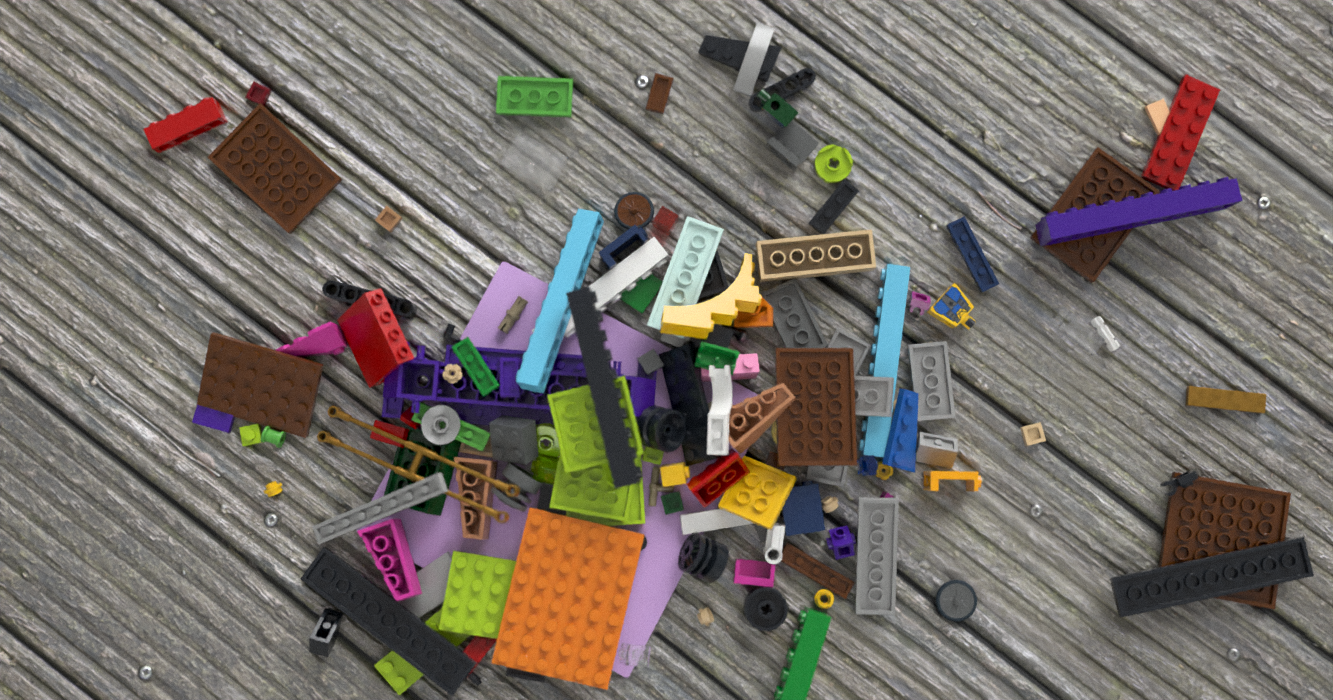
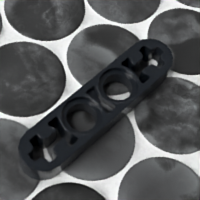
(783, 92)

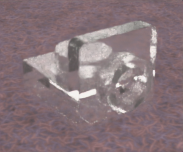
(634, 655)

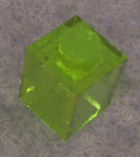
(544, 468)

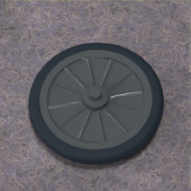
(956, 600)

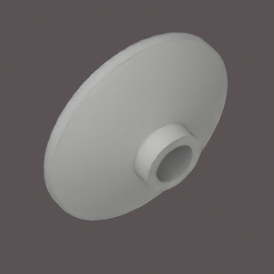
(431, 424)

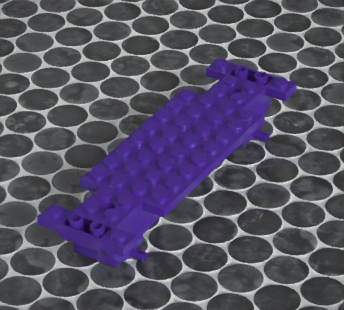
(473, 408)

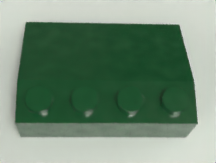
(427, 468)

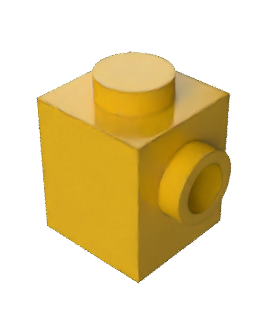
(674, 474)

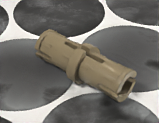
(512, 315)

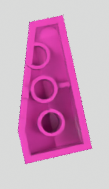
(321, 341)

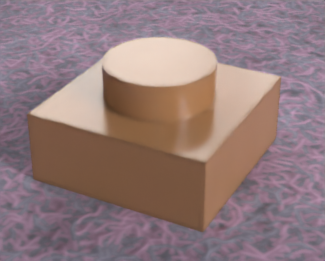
(388, 219)

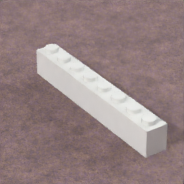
(625, 276)

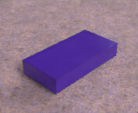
(508, 371)
(213, 419)

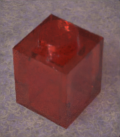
(665, 220)

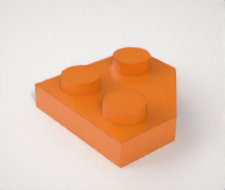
(760, 318)

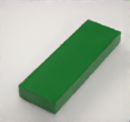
(475, 366)

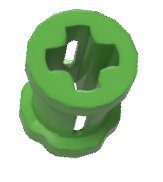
(272, 436)

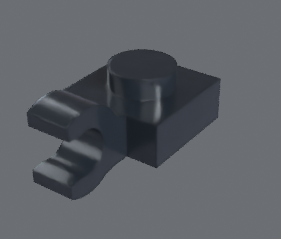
(1185, 480)

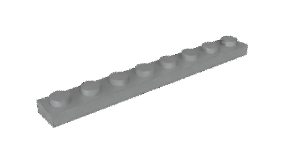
(380, 508)

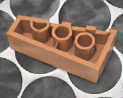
(474, 522)

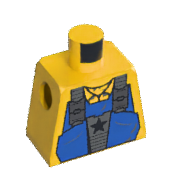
(953, 308)

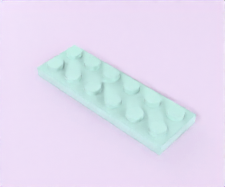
(687, 268)

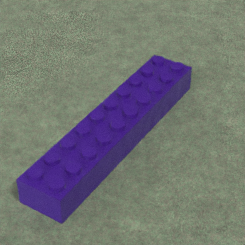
(1138, 212)

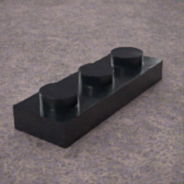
(833, 207)

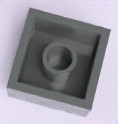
(513, 439)

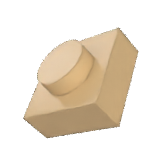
(1033, 434)

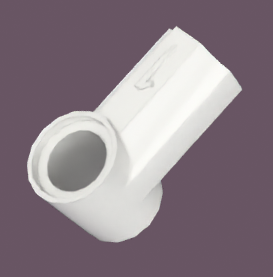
(774, 541)

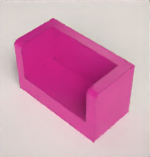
(754, 572)

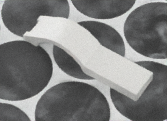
(719, 413)

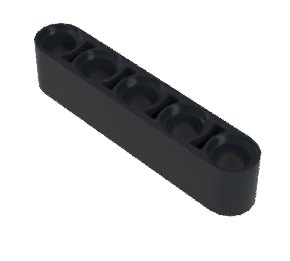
(344, 289)

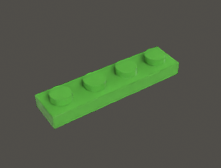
(468, 433)

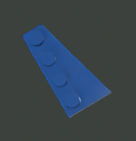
(902, 437)

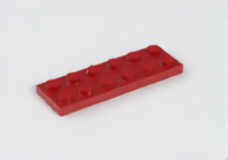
(1180, 133)

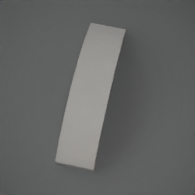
(753, 59)

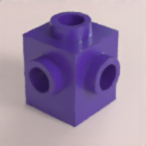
(841, 542)

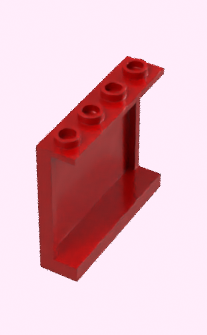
(374, 337)

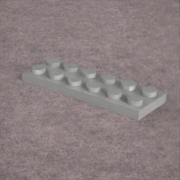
(876, 555)

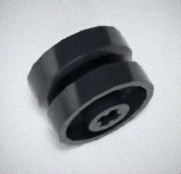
(661, 428)
(768, 619)

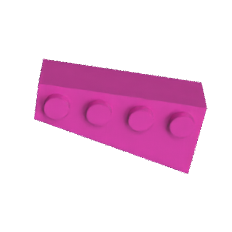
(393, 557)

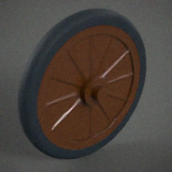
(634, 209)

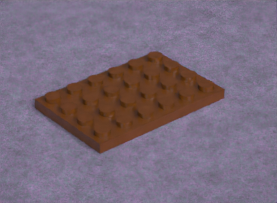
(275, 168)
(1096, 182)
(260, 384)
(822, 418)

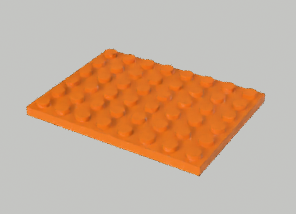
(568, 598)

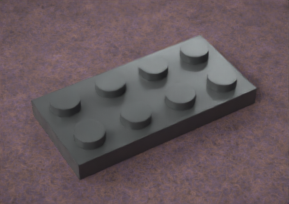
(794, 317)

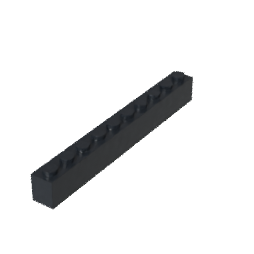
(603, 388)

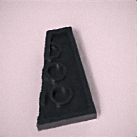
(732, 53)

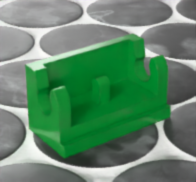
(715, 355)

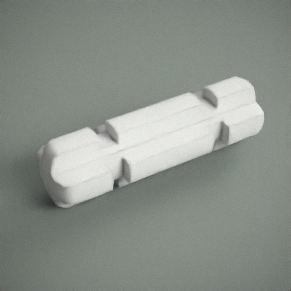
(1105, 333)

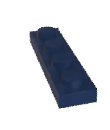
(972, 254)

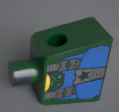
(784, 112)

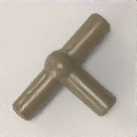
(654, 487)

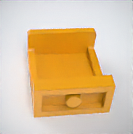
(931, 479)

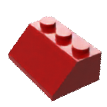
(718, 477)

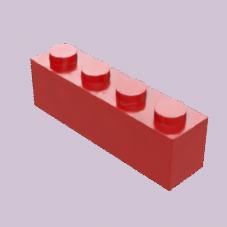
(185, 124)

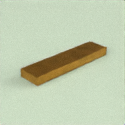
(1225, 399)

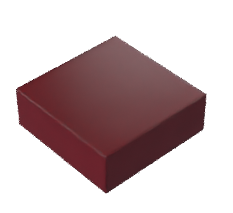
(258, 93)

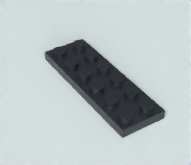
(689, 399)

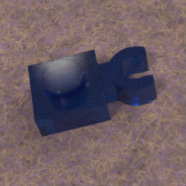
(868, 465)

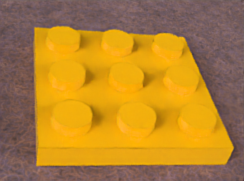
(758, 494)

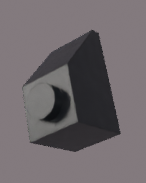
(325, 632)

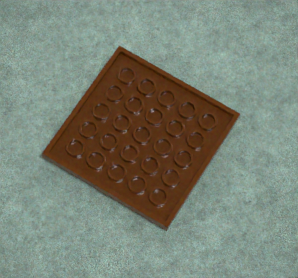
(1220, 519)

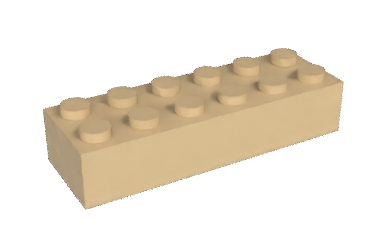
(815, 255)

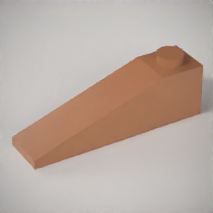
(756, 414)

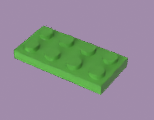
(534, 96)

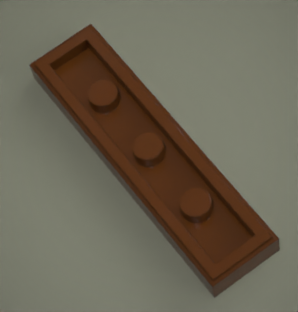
(816, 571)

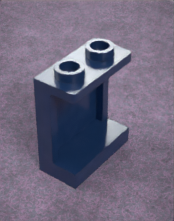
(622, 243)
(803, 510)

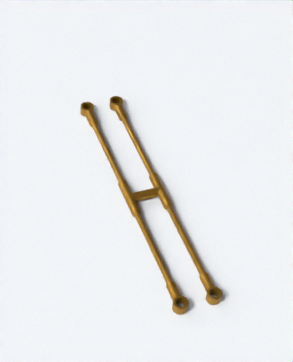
(420, 452)

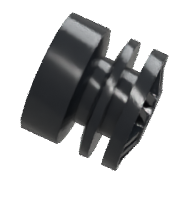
(703, 557)

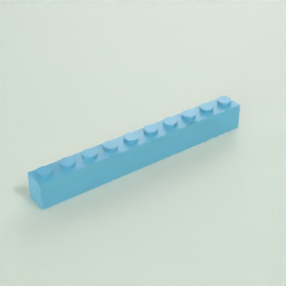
(555, 308)
(886, 351)

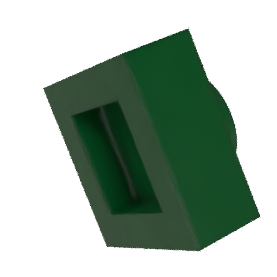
(672, 503)

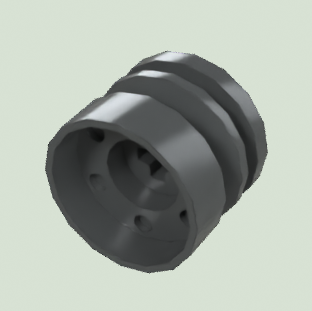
(524, 480)

